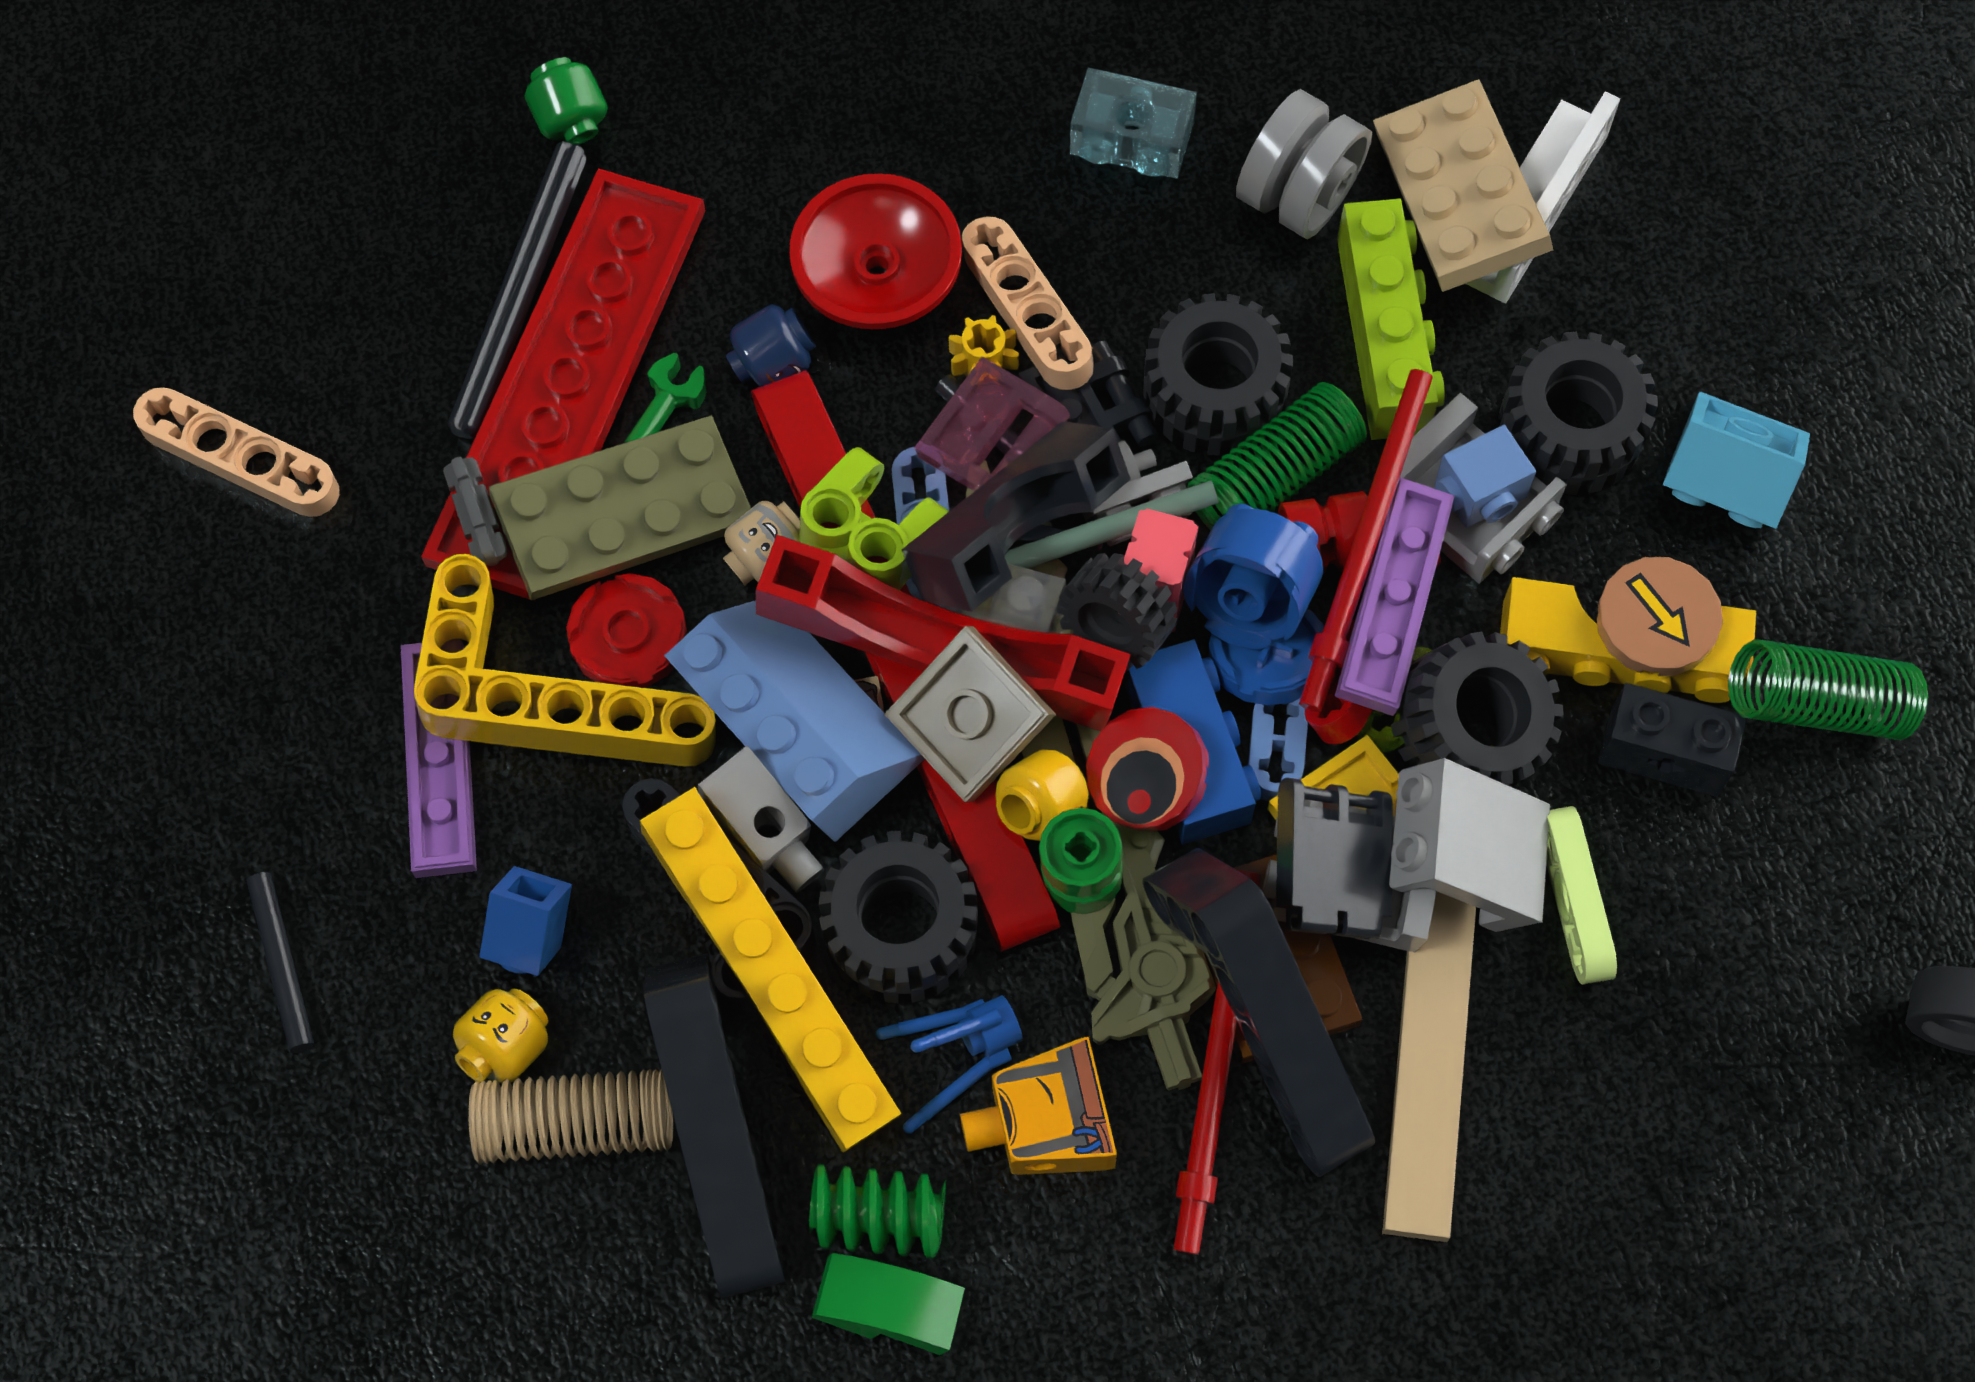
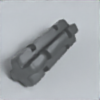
(475, 510)

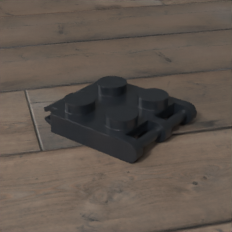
(1334, 860)

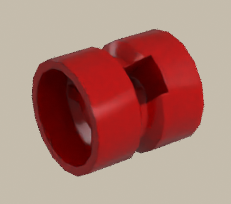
(1333, 523)

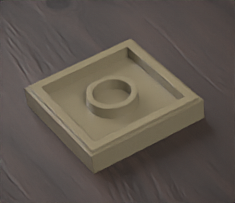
(969, 714)

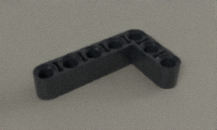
(1270, 1000)
(712, 1125)

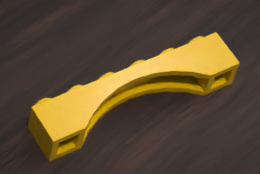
(769, 969)

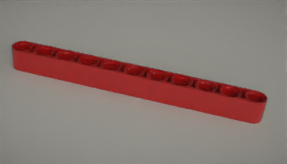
(996, 857)

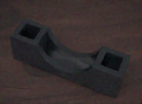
(1061, 474)

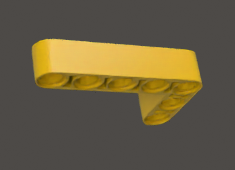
(537, 695)

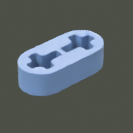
(1291, 745)

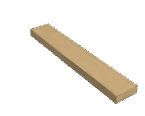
(1430, 1076)

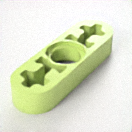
(1579, 898)

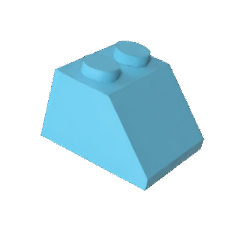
(1737, 462)

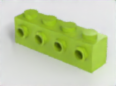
(1386, 309)

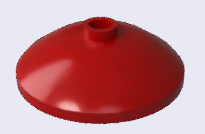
(871, 225)

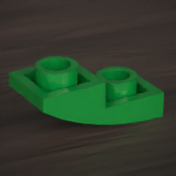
(888, 1301)

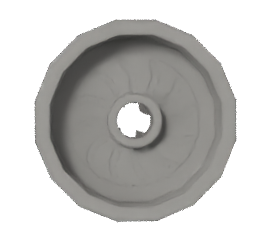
(1303, 163)

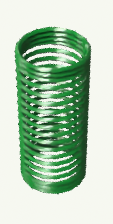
(1338, 440)
(1870, 698)

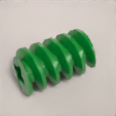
(877, 1212)

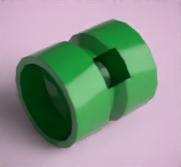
(1081, 860)

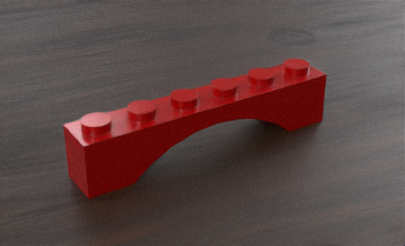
(846, 605)

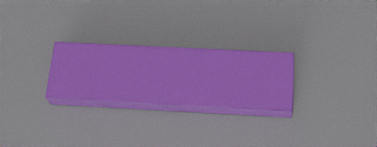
(1395, 598)
(436, 784)

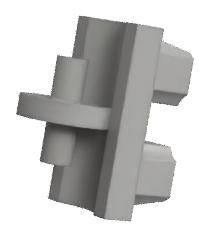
(1141, 488)

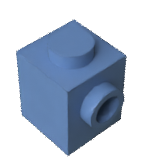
(1486, 477)

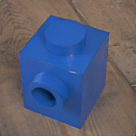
(525, 921)

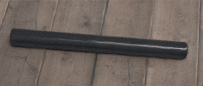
(517, 290)

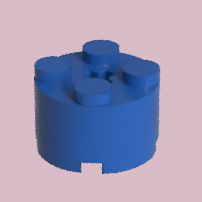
(1254, 576)

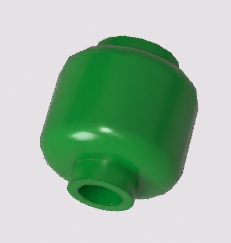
(565, 101)

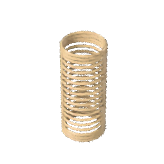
(551, 1106)

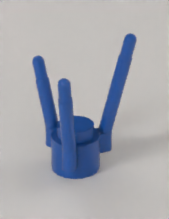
(984, 1028)

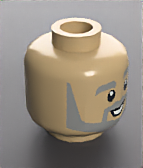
(754, 536)

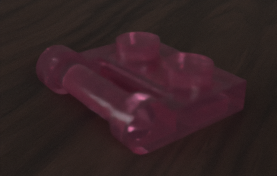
(978, 419)

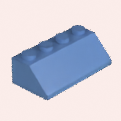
(796, 714)

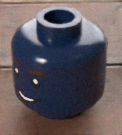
(770, 346)

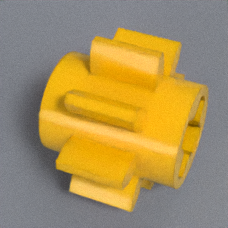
(985, 340)

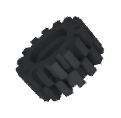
(1112, 585)

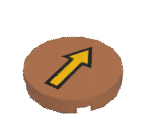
(1659, 616)

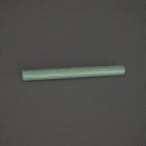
(1109, 527)

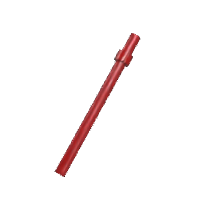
(1330, 646)
(1196, 1184)

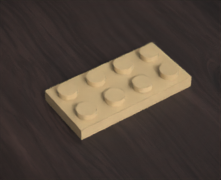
(1462, 185)

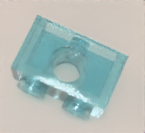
(1119, 101)

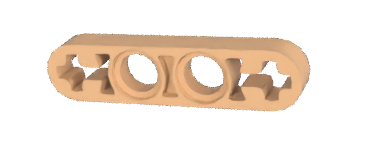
(1032, 299)
(233, 455)

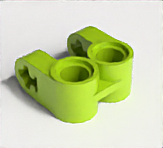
(839, 501)

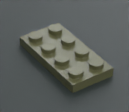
(619, 507)

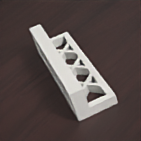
(1554, 172)

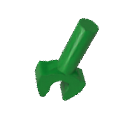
(669, 395)

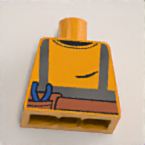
(1047, 1114)

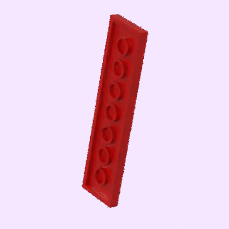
(579, 344)

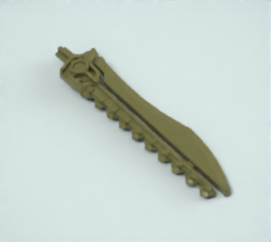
(1160, 970)

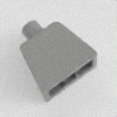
(747, 798)

